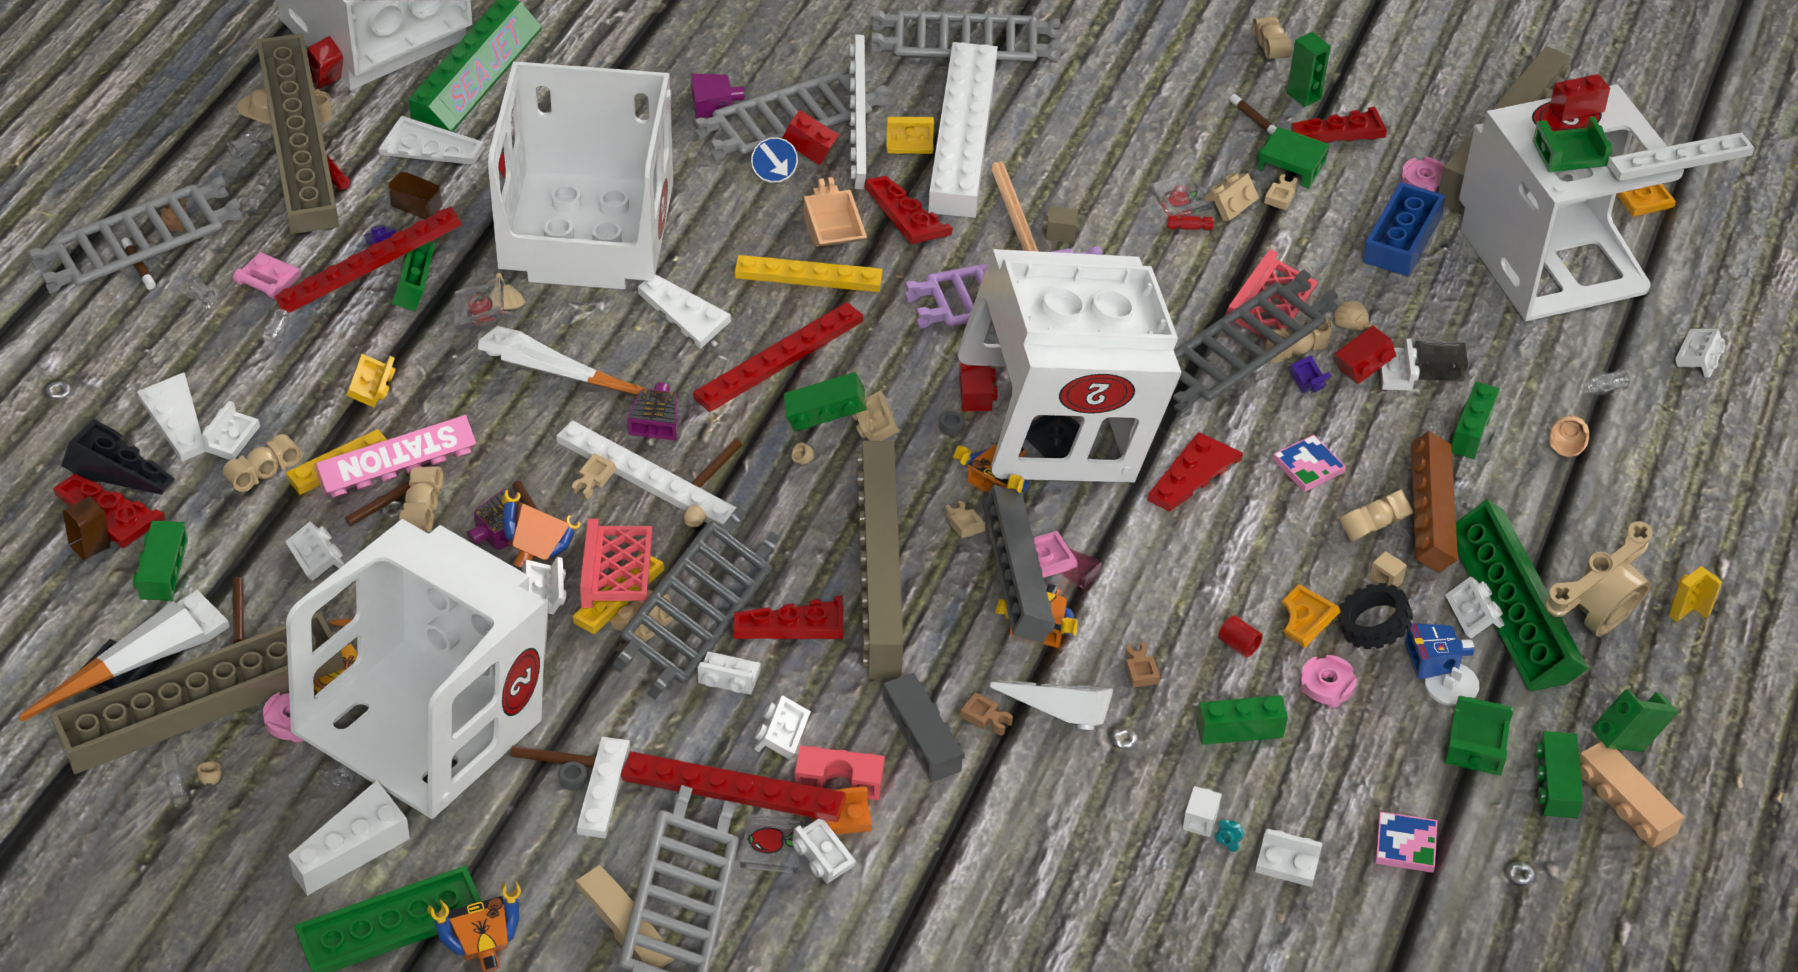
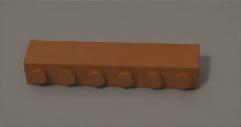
(1433, 502)

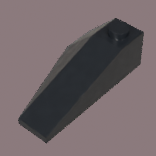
(103, 457)

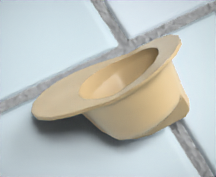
(255, 106)

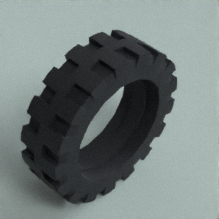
(1382, 633)

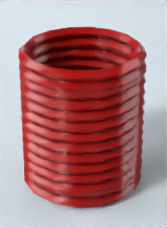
(1240, 636)

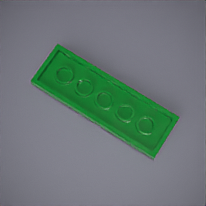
(382, 921)

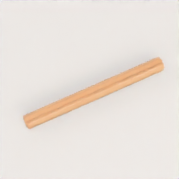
(1013, 207)

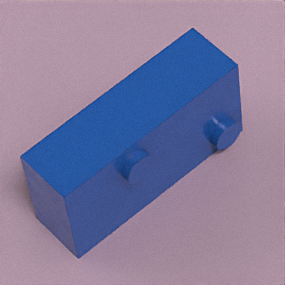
(1404, 229)

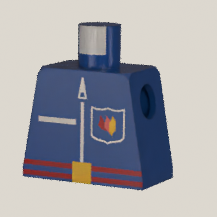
(1435, 649)

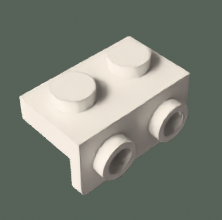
(1401, 370)
(229, 432)
(547, 581)
(823, 850)

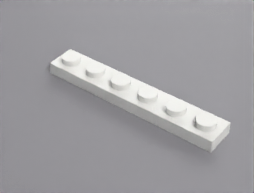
(1680, 156)

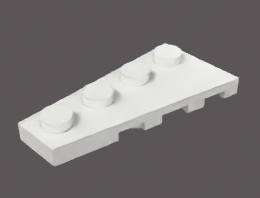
(427, 142)
(689, 312)
(174, 414)

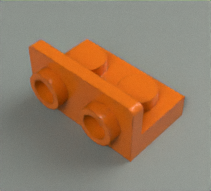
(855, 813)

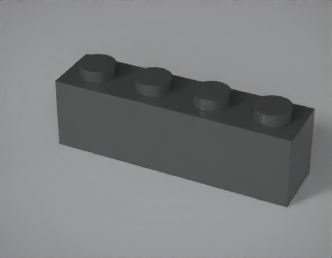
(923, 727)

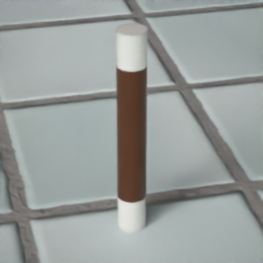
(1253, 114)
(140, 267)

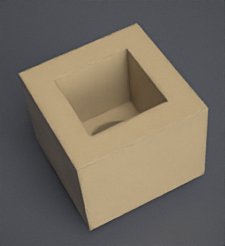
(1388, 570)

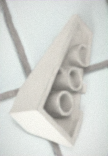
(1073, 704)

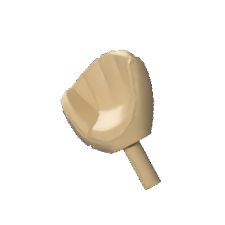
(512, 297)
(1352, 316)

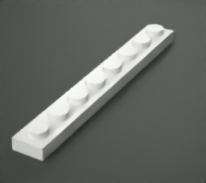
(857, 118)
(644, 473)

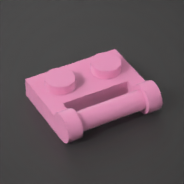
(271, 270)

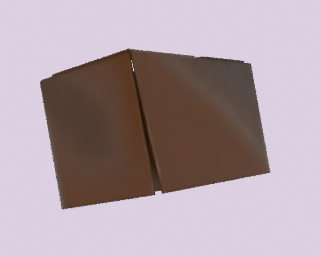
(408, 194)
(87, 522)

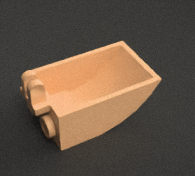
(832, 215)

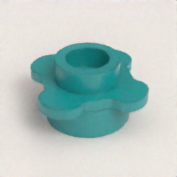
(1229, 834)

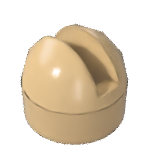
(798, 455)
(694, 516)
(209, 773)

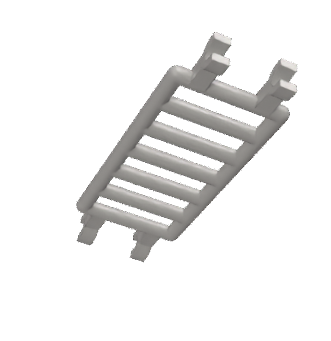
(896, 43)
(736, 143)
(71, 272)
(645, 888)

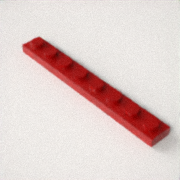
(368, 260)
(777, 357)
(734, 786)

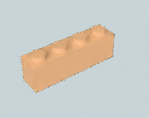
(1630, 794)

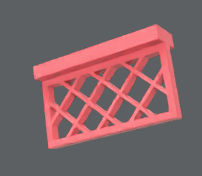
(1256, 283)
(595, 562)

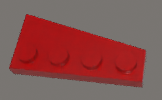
(1347, 128)
(906, 212)
(1193, 469)
(124, 518)
(790, 622)

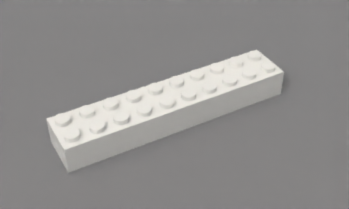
(963, 130)

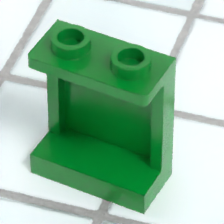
(1573, 147)
(1294, 153)
(1632, 722)
(1479, 735)

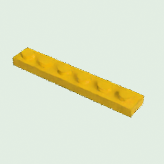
(808, 273)

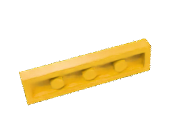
(304, 476)
(603, 611)

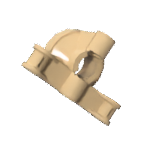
(1612, 592)

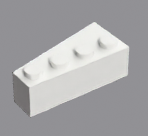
(349, 839)

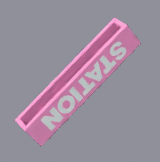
(395, 456)

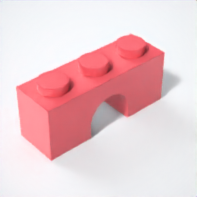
(819, 765)

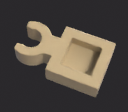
(1281, 194)
(594, 472)
(964, 522)

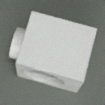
(1202, 811)

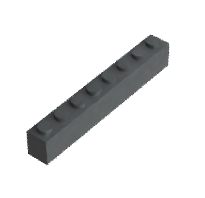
(1018, 564)

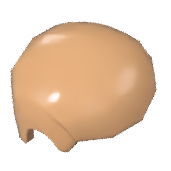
(1569, 436)

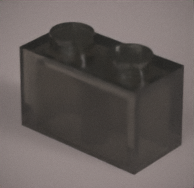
(1441, 360)

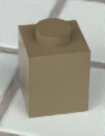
(1060, 224)

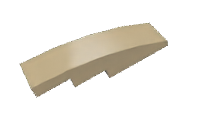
(615, 910)

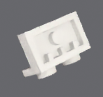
(1701, 349)
(314, 550)
(1474, 606)
(728, 673)
(782, 727)
(1288, 857)

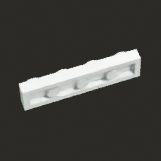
(603, 787)

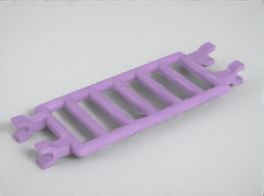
(943, 312)

